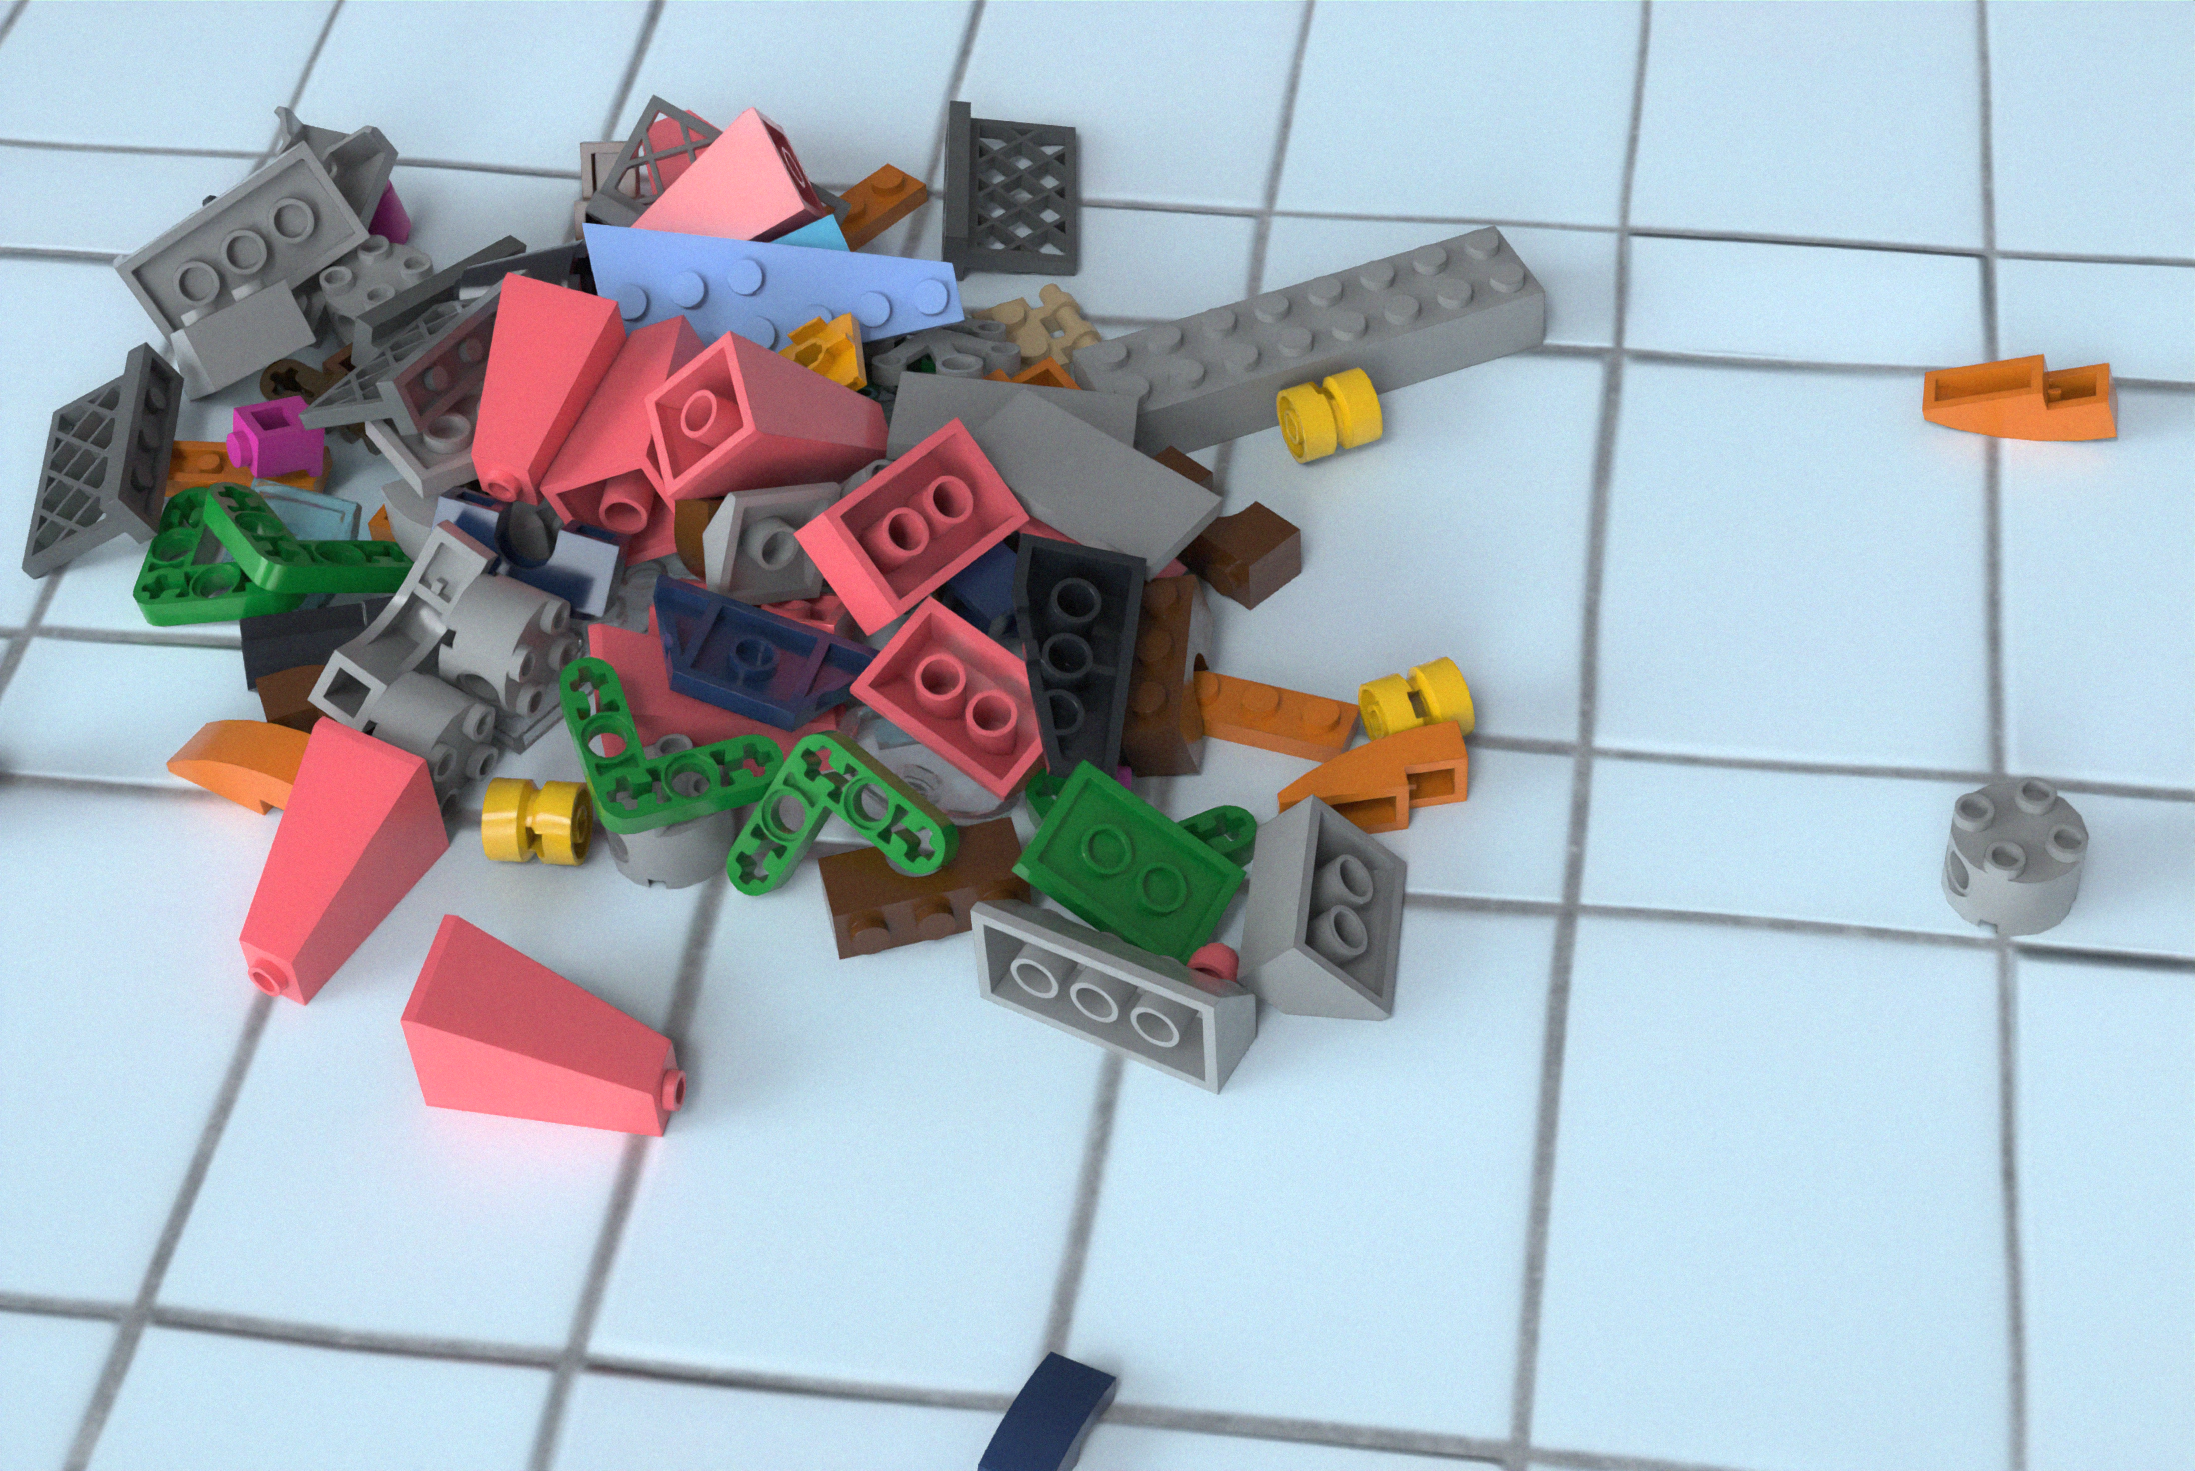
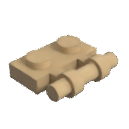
(1033, 327)

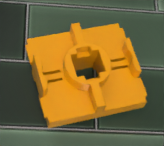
(830, 350)

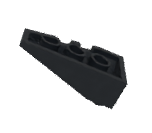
(1078, 643)

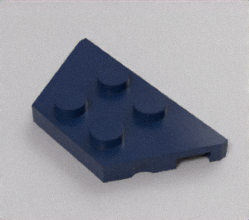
(752, 657)

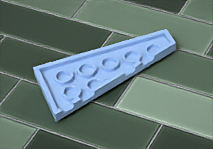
(765, 287)

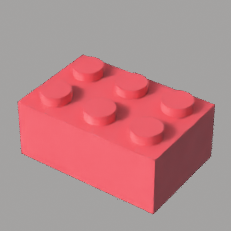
(912, 527)

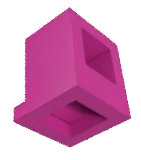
(274, 440)

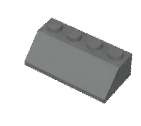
(1112, 992)

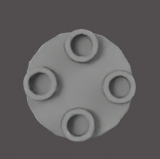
(369, 278)
(507, 643)
(440, 726)
(680, 851)
(2014, 857)

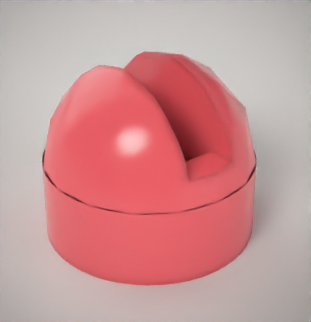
(1216, 961)

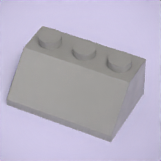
(1322, 916)

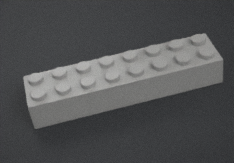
(1391, 317)

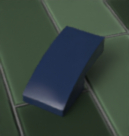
(1050, 1418)

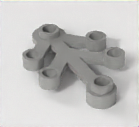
(987, 341)

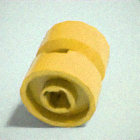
(1338, 412)
(1428, 696)
(532, 820)

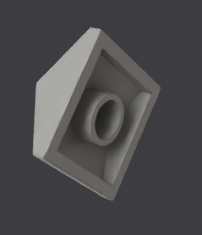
(753, 546)

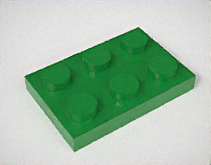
(1128, 867)

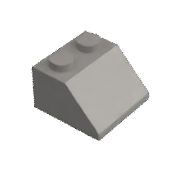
(240, 338)

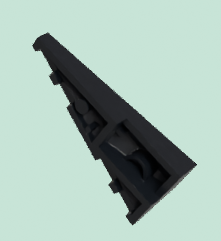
(302, 637)

